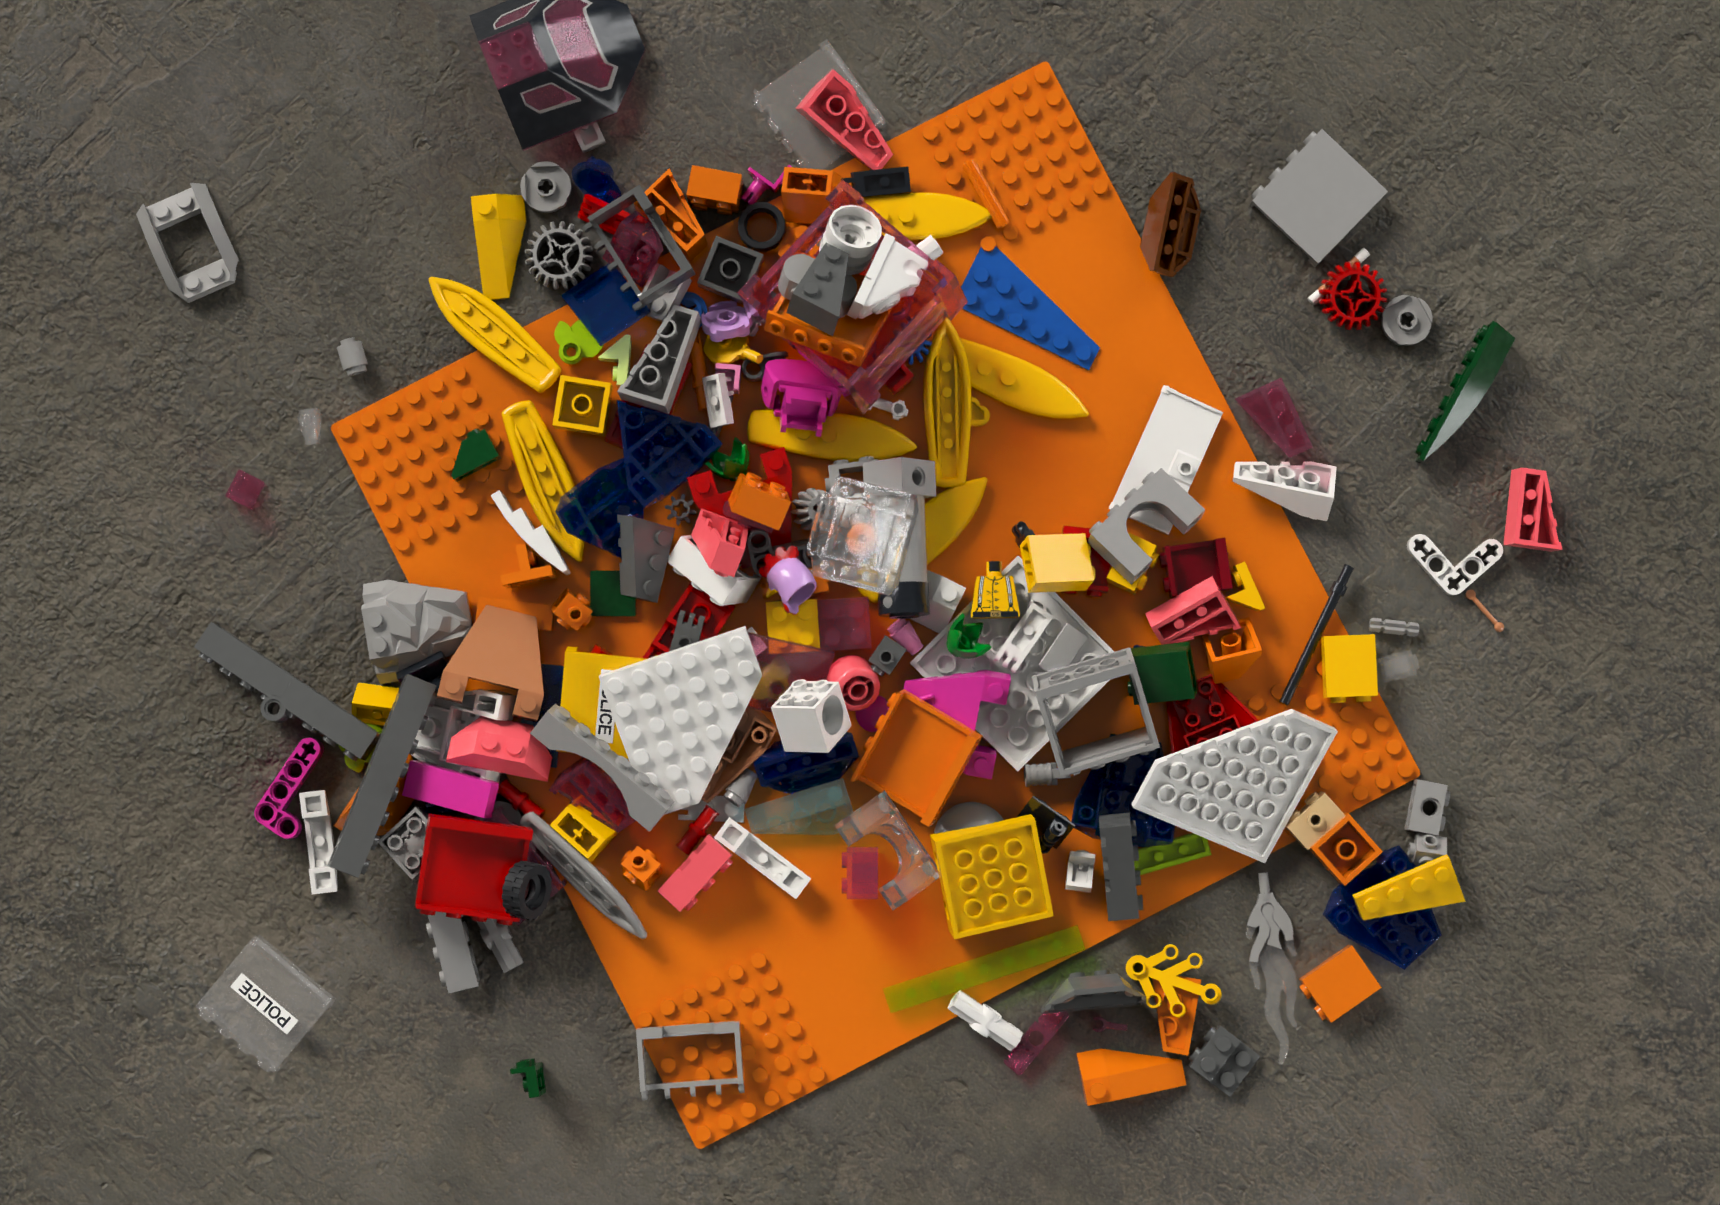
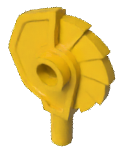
(730, 350)

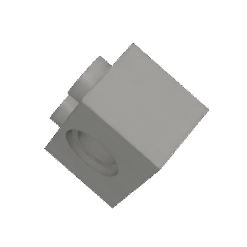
(1416, 818)

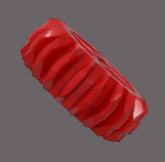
(1373, 298)

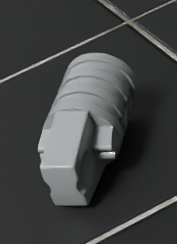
(1042, 774)

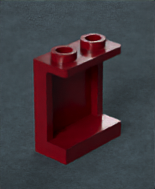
(1193, 563)

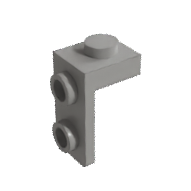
(842, 467)

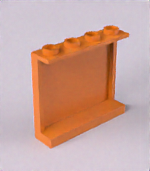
(850, 339)
(916, 755)

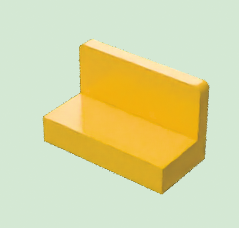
(373, 703)

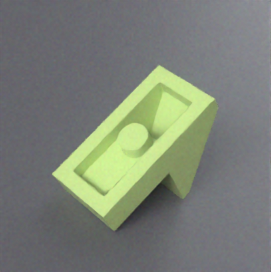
(619, 353)

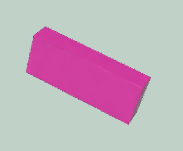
(450, 789)

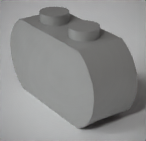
(795, 269)

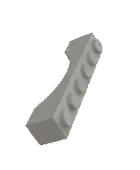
(562, 732)

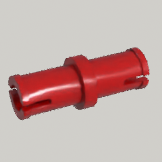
(518, 799)
(697, 829)

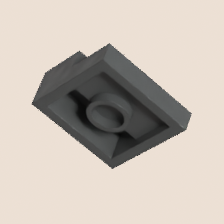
(1223, 1059)

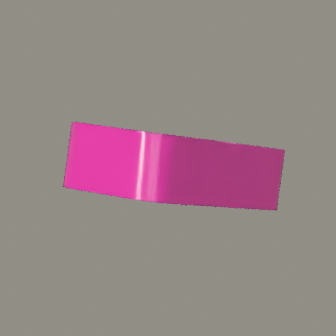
(293, 785)

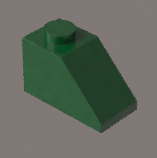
(474, 454)

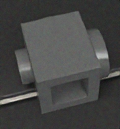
(886, 656)

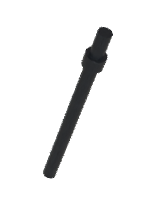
(1337, 590)

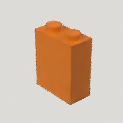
(1338, 984)

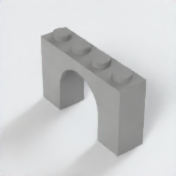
(1157, 494)

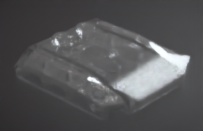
(862, 535)

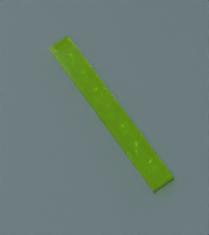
(984, 969)

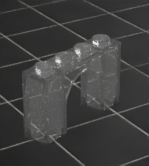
(915, 865)

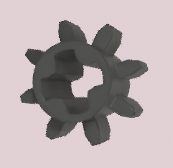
(676, 503)

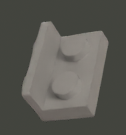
(662, 306)

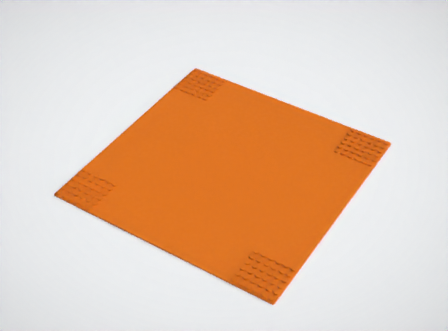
(815, 967)

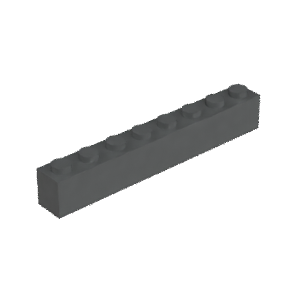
(382, 775)

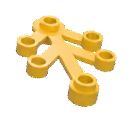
(1169, 978)

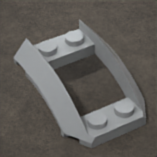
(173, 211)

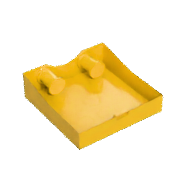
(992, 876)

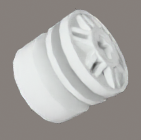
(854, 232)

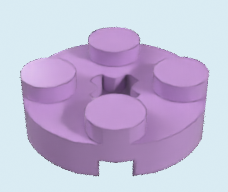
(726, 321)

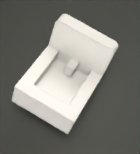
(1080, 871)

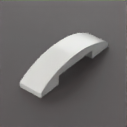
(319, 841)
(762, 857)

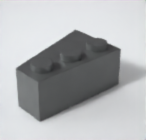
(821, 290)
(644, 557)

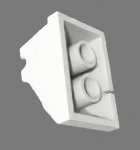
(890, 277)

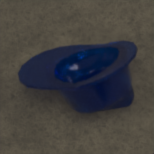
(596, 179)

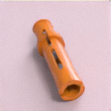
(698, 371)

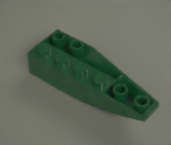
(1468, 387)

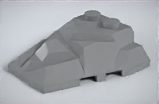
(411, 624)

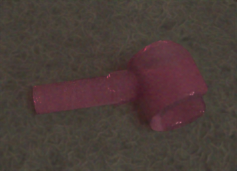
(1108, 1025)

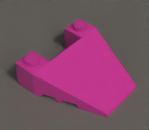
(961, 698)

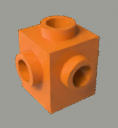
(566, 604)
(641, 868)

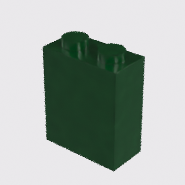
(1165, 672)

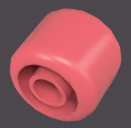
(857, 681)

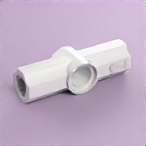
(985, 1020)

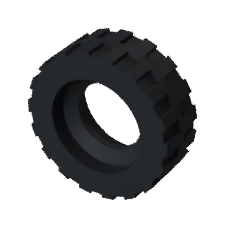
(538, 893)

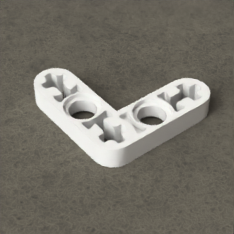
(1448, 569)

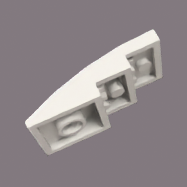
(536, 538)

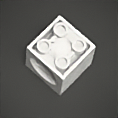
(811, 716)

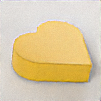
(979, 414)

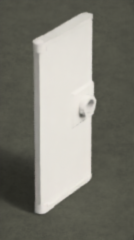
(1171, 441)

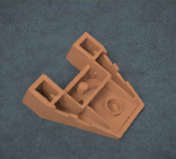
(500, 652)

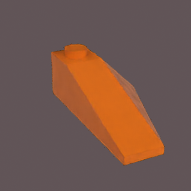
(1120, 1075)

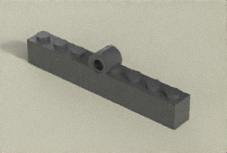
(288, 691)

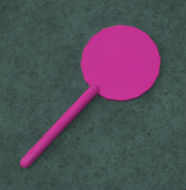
(869, 716)

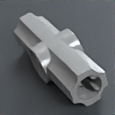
(499, 940)

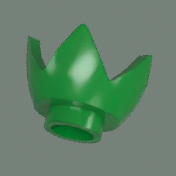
(731, 466)
(963, 639)

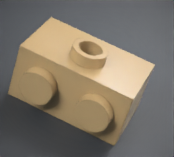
(1314, 819)

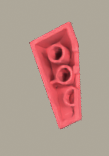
(841, 116)

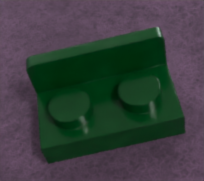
(534, 1081)

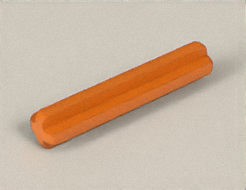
(985, 193)

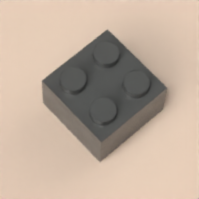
(729, 268)

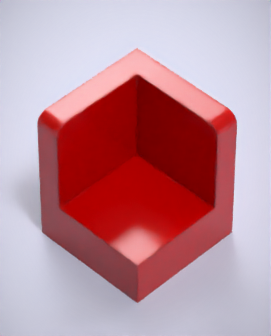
(899, 379)

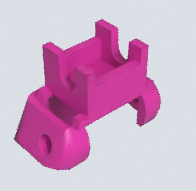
(804, 394)

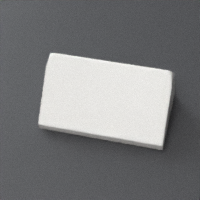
(1063, 649)

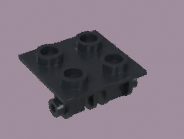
(1051, 825)

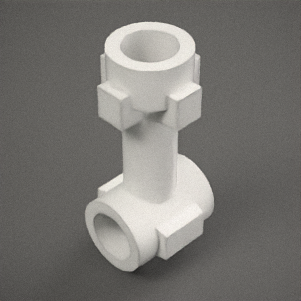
(897, 408)

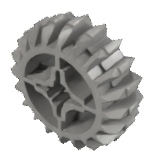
(569, 249)

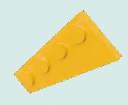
(1417, 889)

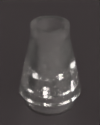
(310, 425)

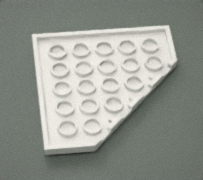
(683, 710)
(1239, 783)

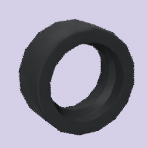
(763, 207)

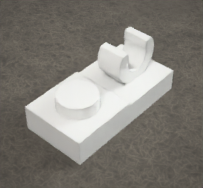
(718, 400)

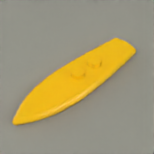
(928, 214)
(495, 333)
(1020, 383)
(947, 406)
(841, 437)
(541, 471)
(946, 519)

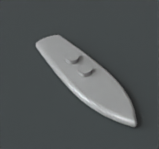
(583, 875)

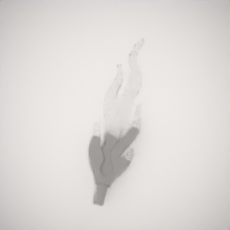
(1268, 953)

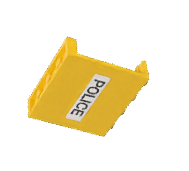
(585, 697)

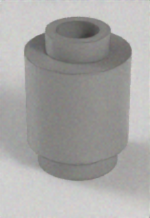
(352, 356)

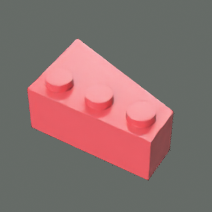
(1530, 512)
(720, 542)

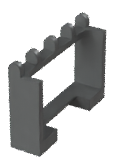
(615, 207)

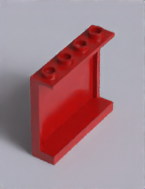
(467, 867)

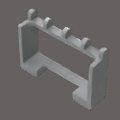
(684, 1030)

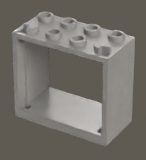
(1081, 675)

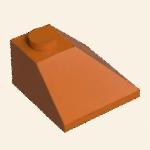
(1231, 651)

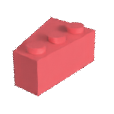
(1192, 614)
(696, 873)

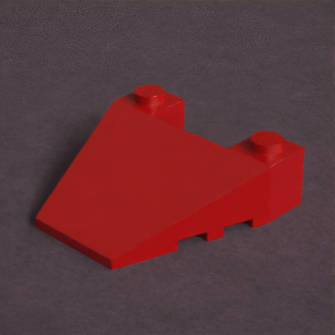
(776, 469)

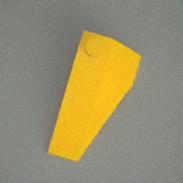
(498, 234)

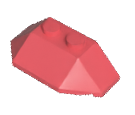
(501, 748)

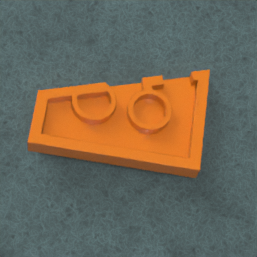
(1176, 1031)

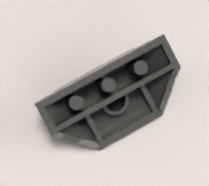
(1092, 992)

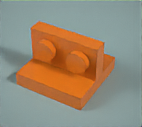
(527, 574)

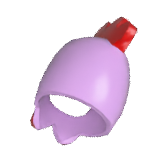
(788, 577)

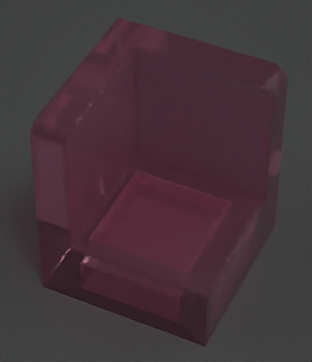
(245, 489)

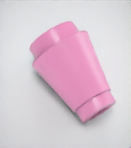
(905, 635)

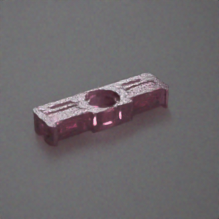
(1025, 1052)

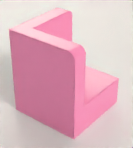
(732, 371)

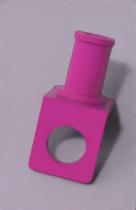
(759, 185)

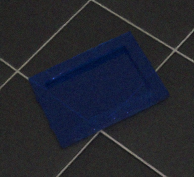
(603, 305)

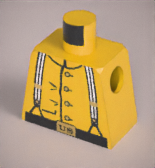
(994, 595)

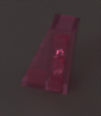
(1277, 416)
(595, 791)

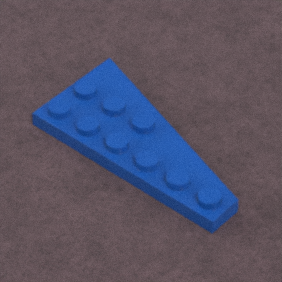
(1010, 300)

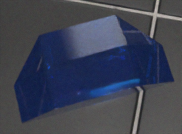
(803, 770)

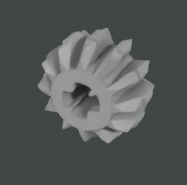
(807, 507)

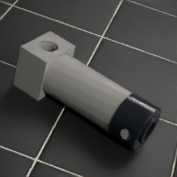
(918, 478)

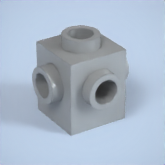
(1426, 848)

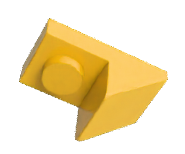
(1249, 596)

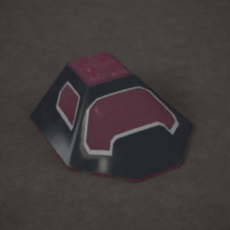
(558, 62)

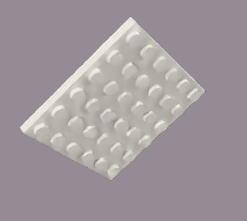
(1018, 726)

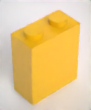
(1057, 563)
(1349, 667)

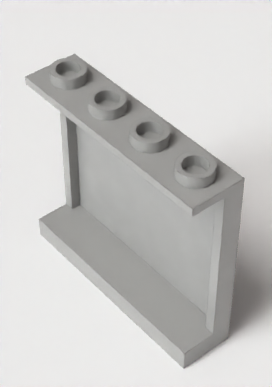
(1318, 196)

